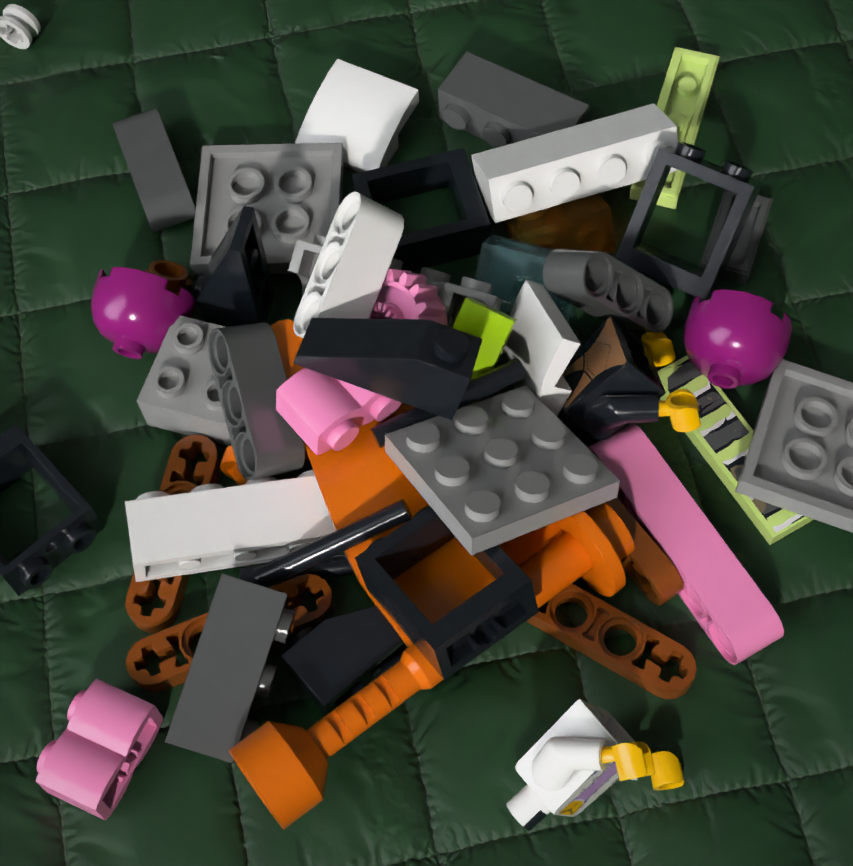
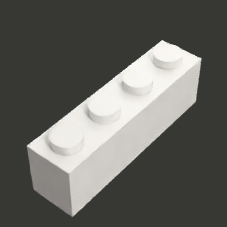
(572, 162)
(224, 526)

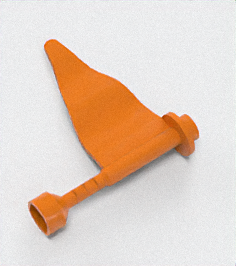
(290, 763)

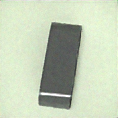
(154, 170)
(607, 288)
(247, 376)

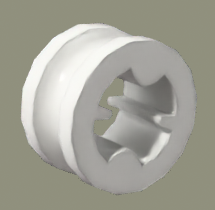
(18, 26)

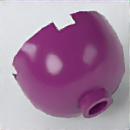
(136, 310)
(735, 338)

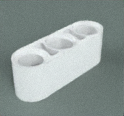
(351, 262)

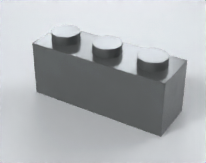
(503, 104)
(230, 668)

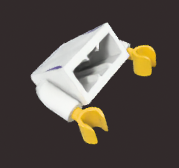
(580, 761)

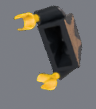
(619, 383)

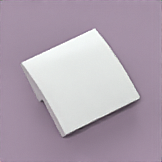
(359, 112)
(542, 345)

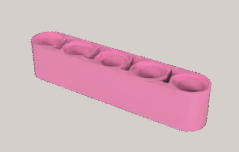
(714, 580)

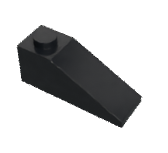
(237, 278)
(396, 358)
(342, 656)

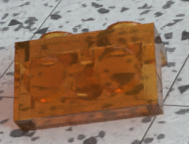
(571, 225)

